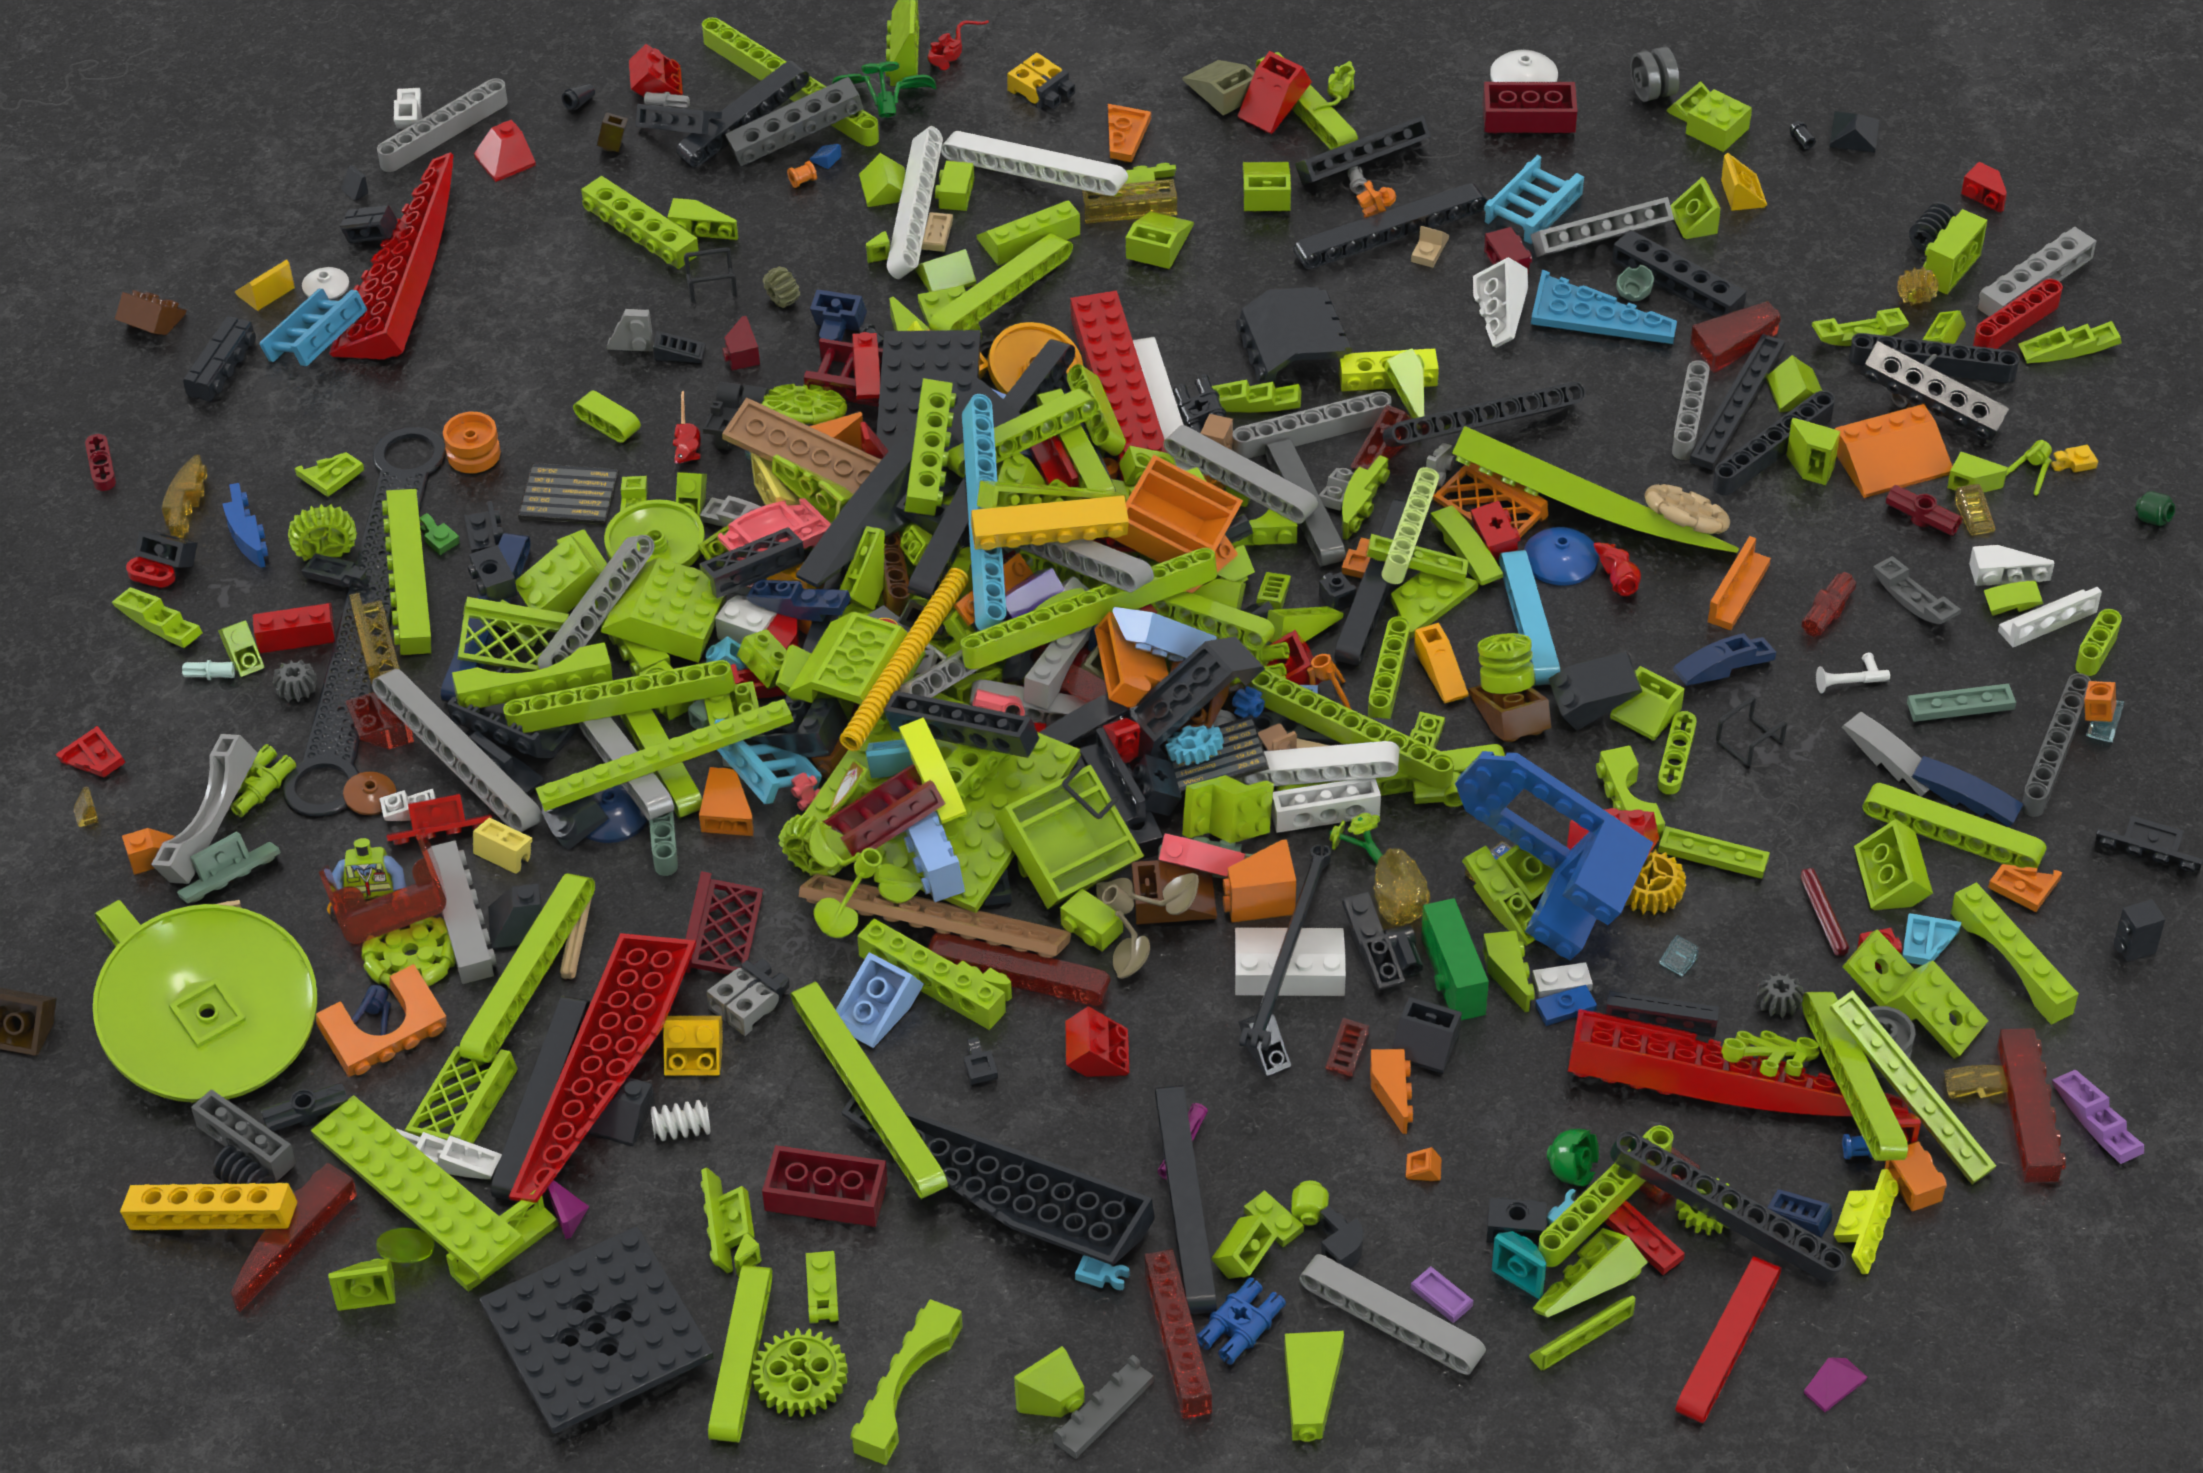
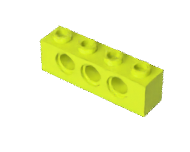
(1368, 371)

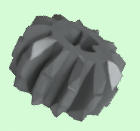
(294, 680)
(1779, 994)

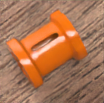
(802, 174)

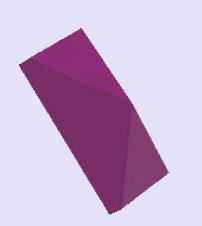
(567, 1208)
(1834, 1382)

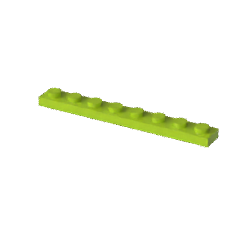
(1912, 1087)

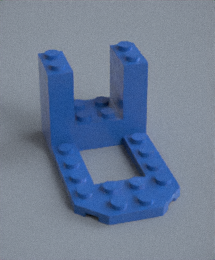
(1587, 880)

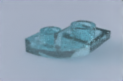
(2106, 730)

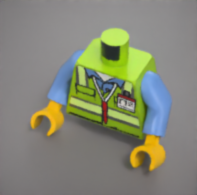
(369, 871)

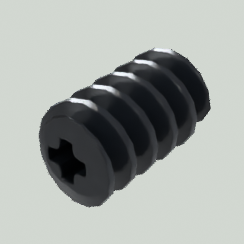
(1930, 224)
(236, 1168)

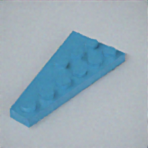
(1592, 311)

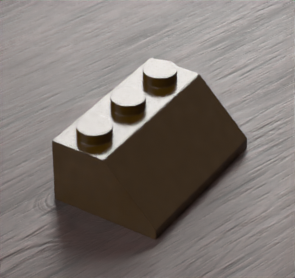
(25, 1020)

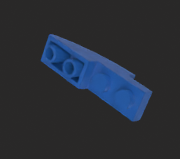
(244, 527)

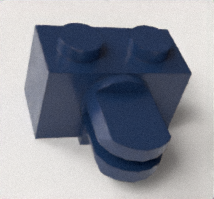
(836, 313)

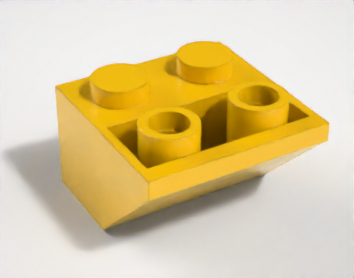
(692, 1045)

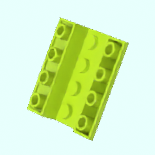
(850, 659)

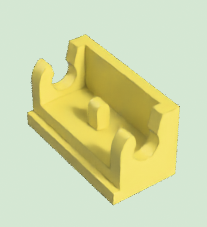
(501, 845)

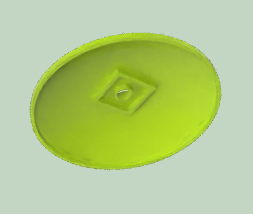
(196, 961)

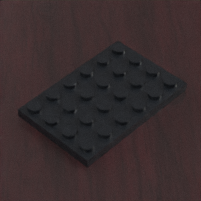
(909, 359)

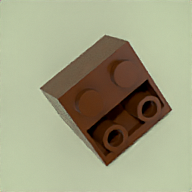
(149, 312)

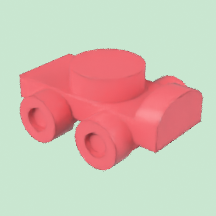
(804, 790)

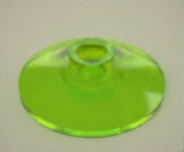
(405, 1245)

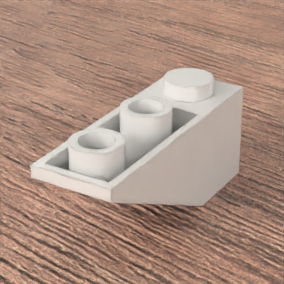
(2004, 565)

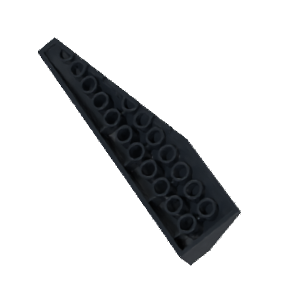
(887, 484)

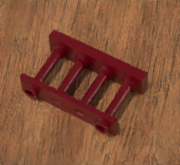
(844, 385)
(886, 811)

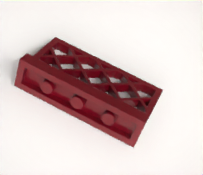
(700, 917)

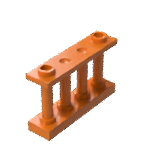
(1014, 572)

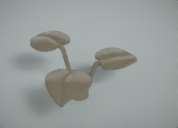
(1119, 896)

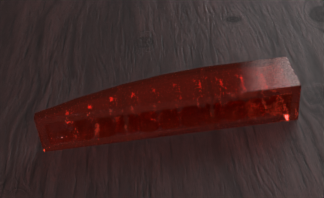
(316, 1206)

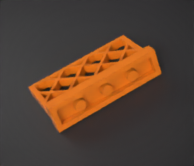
(1525, 502)

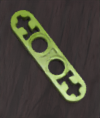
(1677, 752)

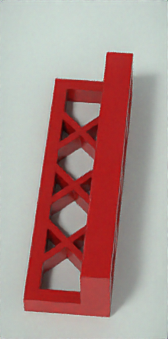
(1054, 462)

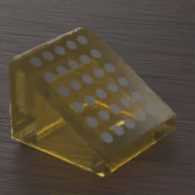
(84, 809)

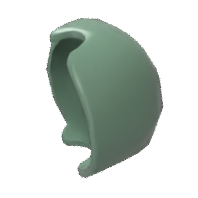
(1635, 283)

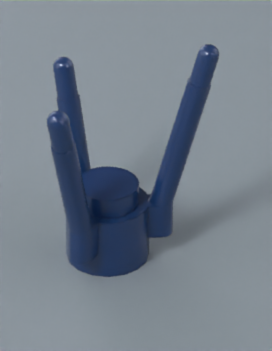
(373, 1002)

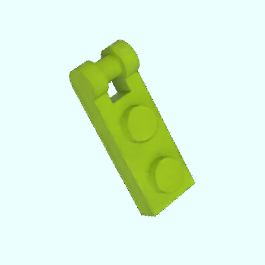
(822, 1286)

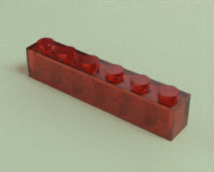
(2030, 1105)

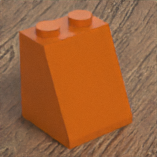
(1261, 885)

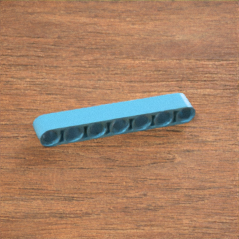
(1529, 613)

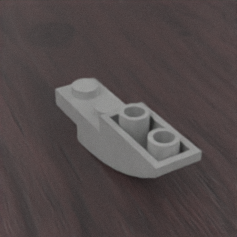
(726, 511)

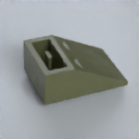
(1221, 84)

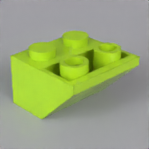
(1812, 450)
(735, 703)
(1653, 708)

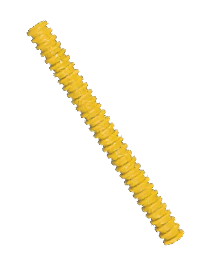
(904, 659)

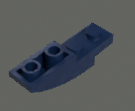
(793, 601)
(1721, 656)

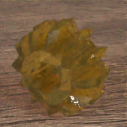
(1917, 286)

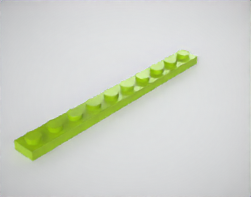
(664, 755)

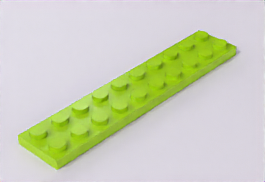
(418, 1187)

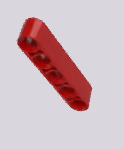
(2018, 315)

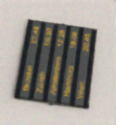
(568, 493)
(1240, 756)

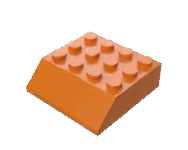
(1176, 512)

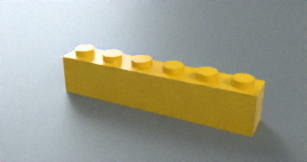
(1049, 522)

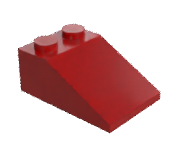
(1298, 661)

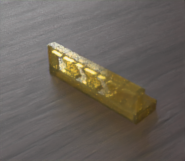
(1131, 204)
(366, 638)

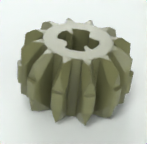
(781, 286)

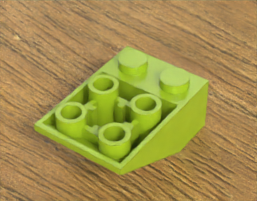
(1266, 186)
(1157, 239)

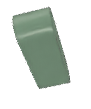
(664, 844)

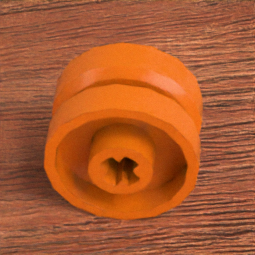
(471, 442)

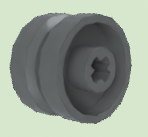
(1654, 74)
(1898, 1027)

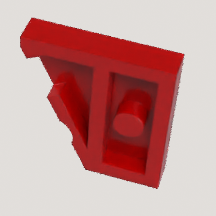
(92, 754)

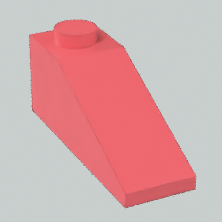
(1198, 855)

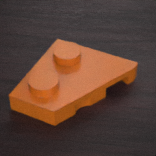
(2024, 885)

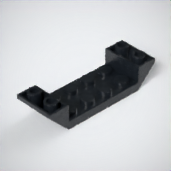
(1190, 689)

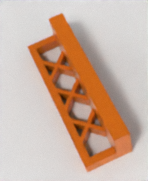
(1738, 586)

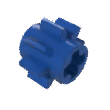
(1248, 702)

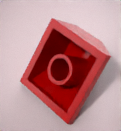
(504, 151)

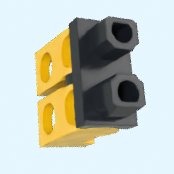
(1040, 83)

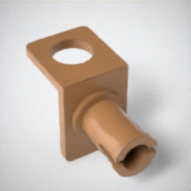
(1277, 738)

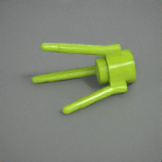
(2037, 454)

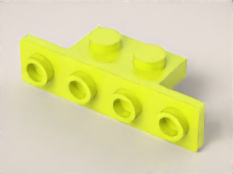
(1865, 1219)

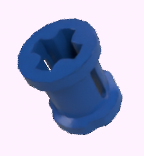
(1854, 1146)

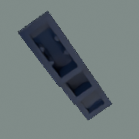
(1967, 789)

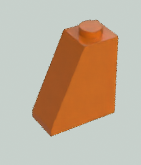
(725, 805)

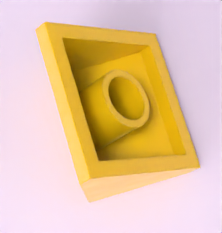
(1741, 185)
(267, 286)

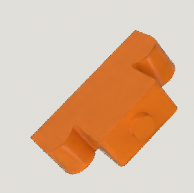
(1126, 670)

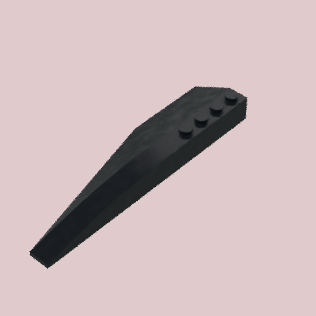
(1032, 1192)

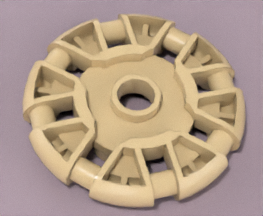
(1687, 509)

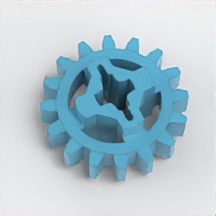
(1194, 744)

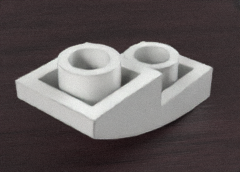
(396, 805)

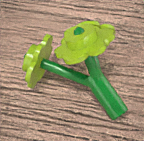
(1360, 824)

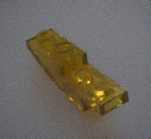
(183, 495)

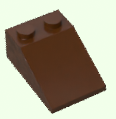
(1513, 713)

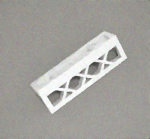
(2050, 617)

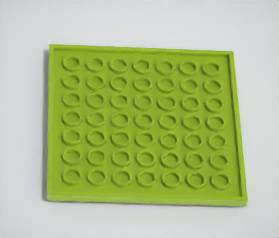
(974, 836)

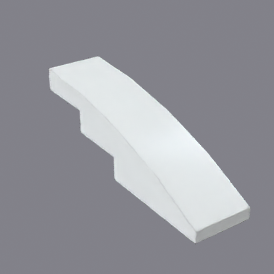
(456, 1155)

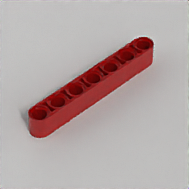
(1728, 1340)

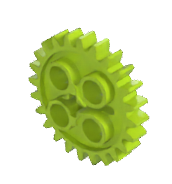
(799, 1372)

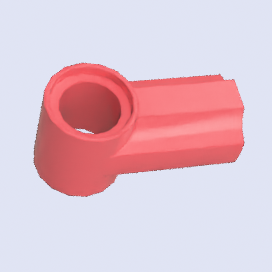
(996, 701)

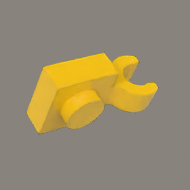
(2076, 458)

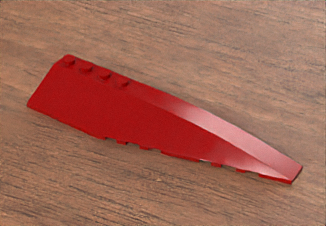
(400, 271)
(611, 1041)
(1681, 1065)

